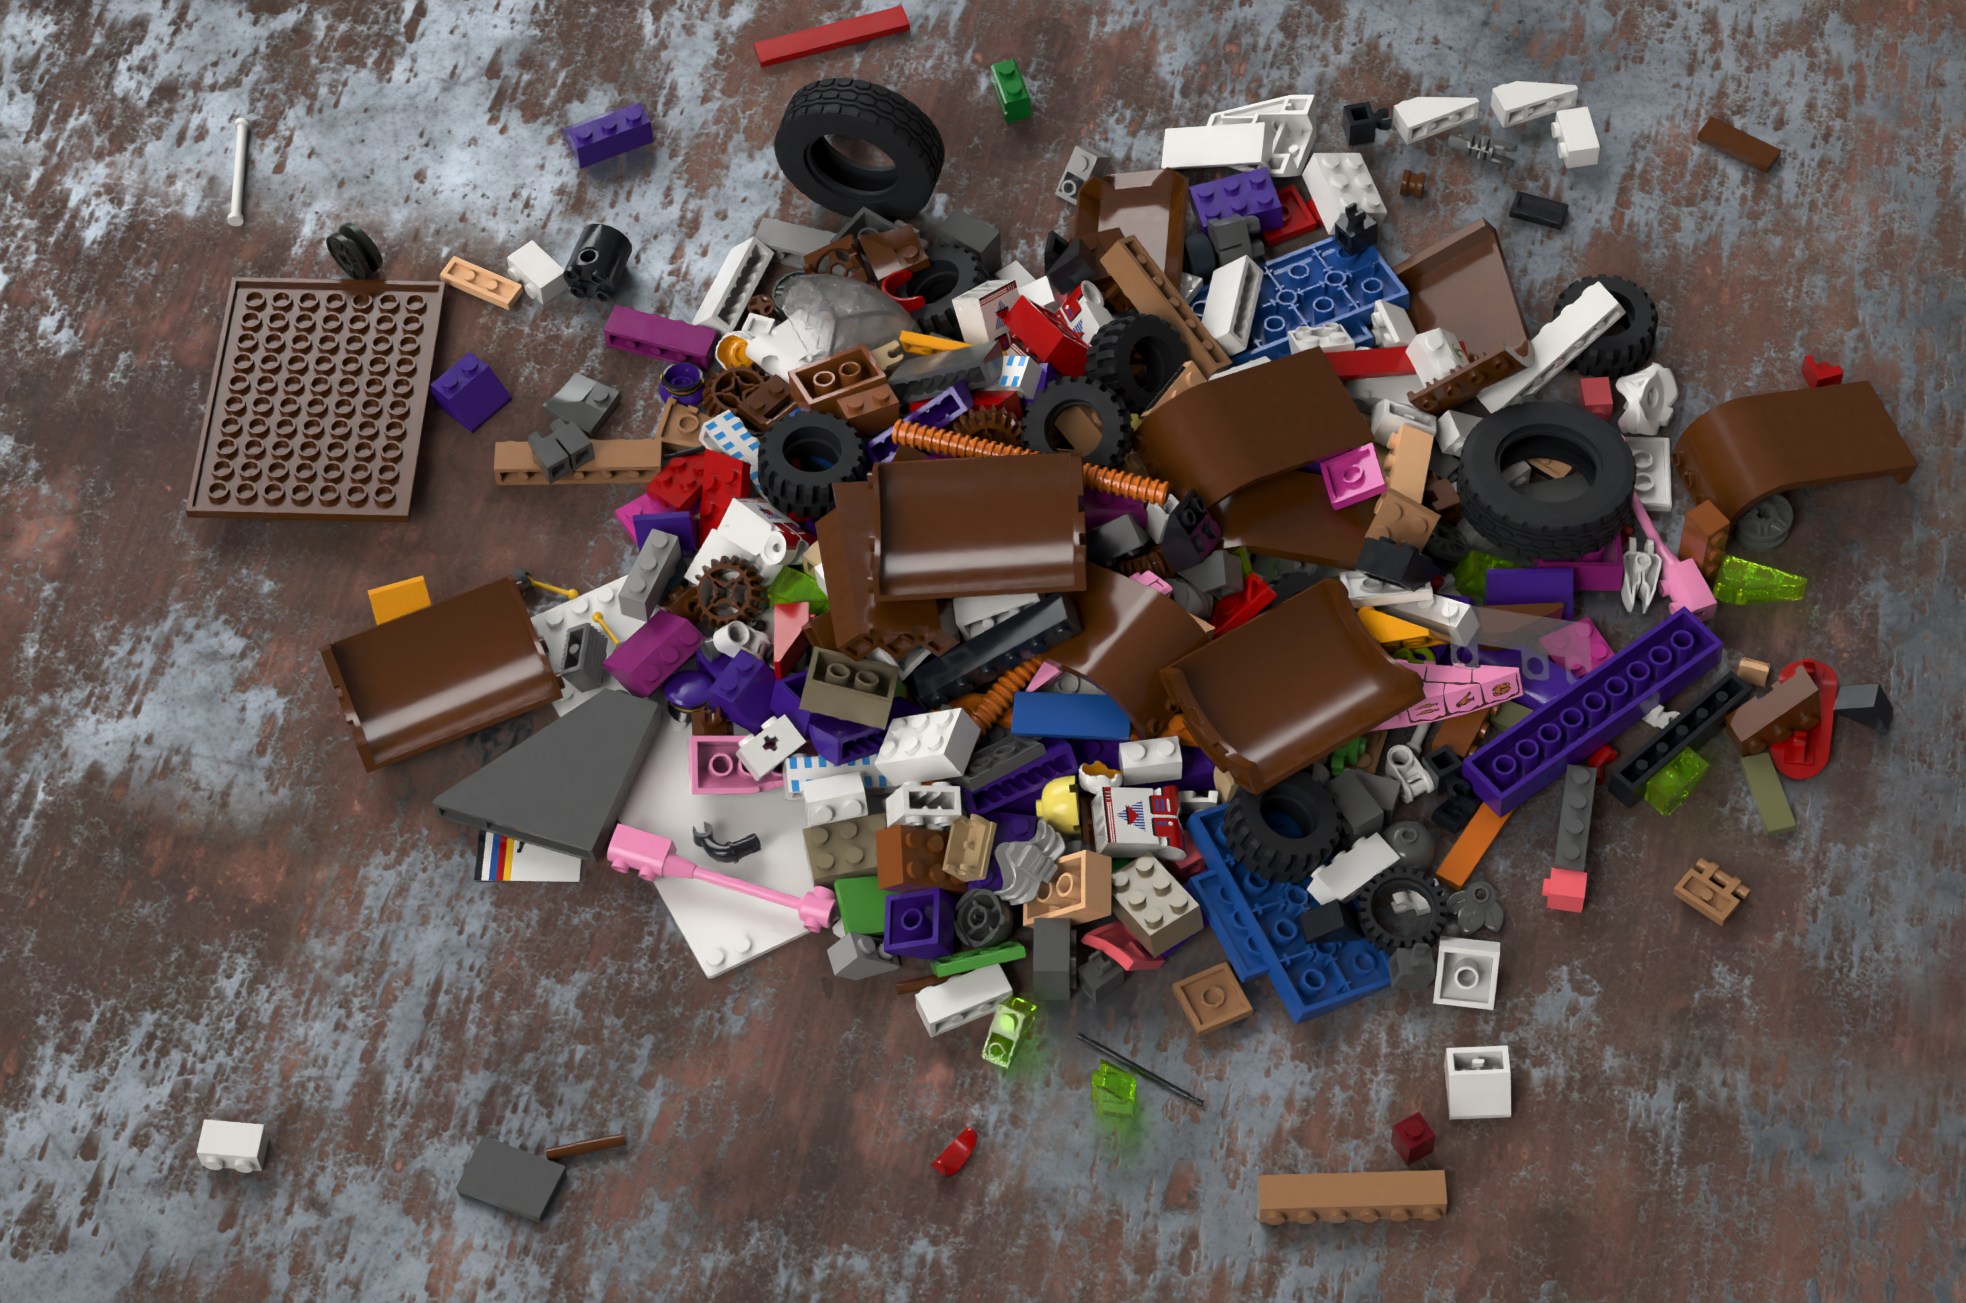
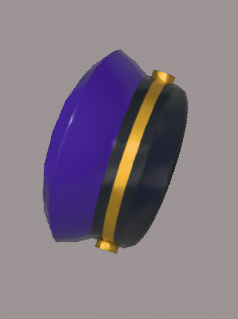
(682, 382)
(686, 694)

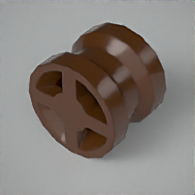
(1412, 183)
(762, 304)

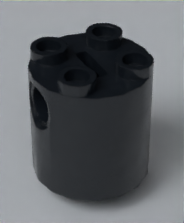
(597, 262)

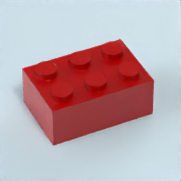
(1047, 337)

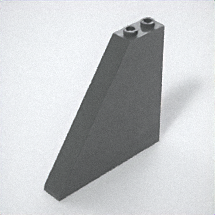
(563, 781)

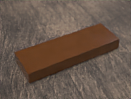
(1739, 144)

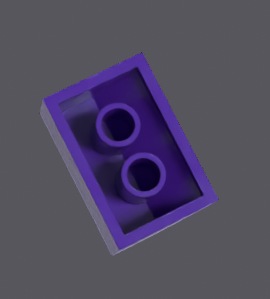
(608, 134)
(1530, 587)

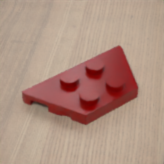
(722, 480)
(678, 483)
(1241, 606)

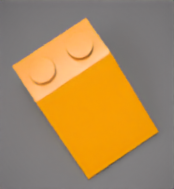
(1397, 633)

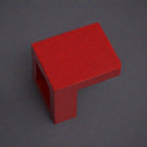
(1821, 373)

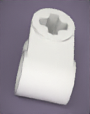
(744, 639)
(1412, 775)

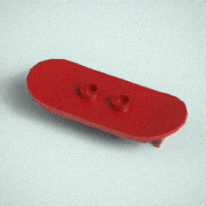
(1808, 750)

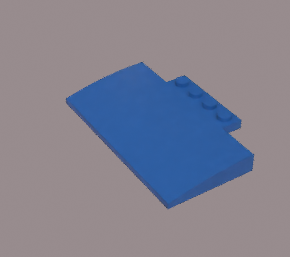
(1314, 289)
(1262, 927)

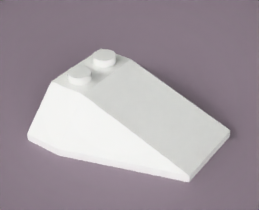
(1294, 130)

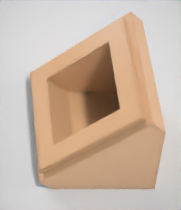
(1753, 671)

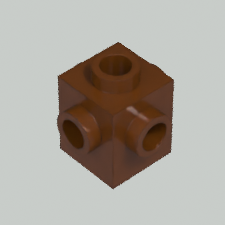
(681, 604)

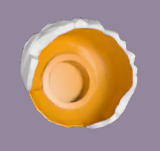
(732, 349)
(1097, 775)

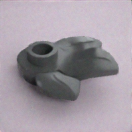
(1474, 912)

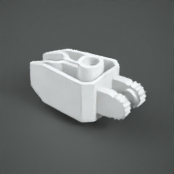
(1639, 574)

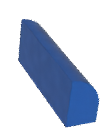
(1069, 717)

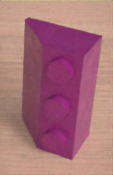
(1594, 571)
(654, 653)

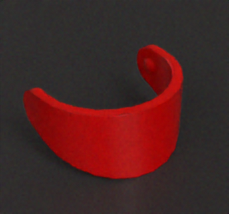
(891, 284)
(956, 1154)

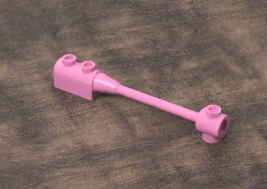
(1678, 579)
(658, 857)

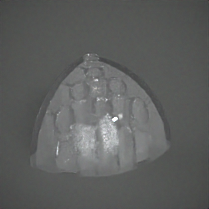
(841, 313)

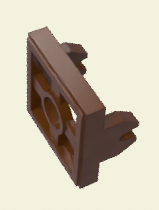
(846, 244)

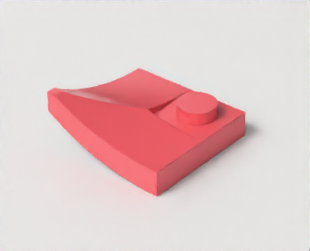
(1122, 946)

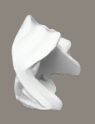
(1648, 400)

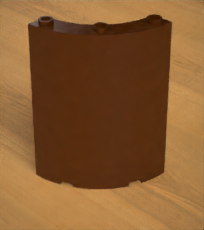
(978, 526)
(441, 673)
(1288, 687)

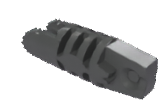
(1482, 147)

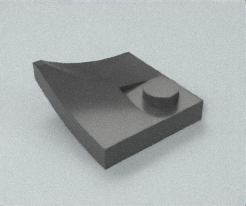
(584, 403)

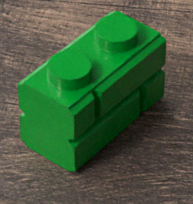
(1010, 90)

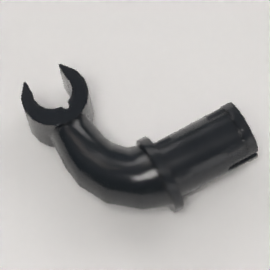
(726, 852)

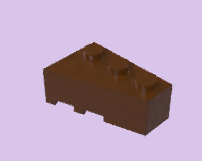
(1776, 715)

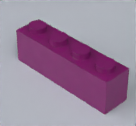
(660, 337)

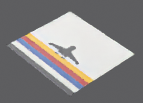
(514, 860)

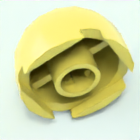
(1060, 805)

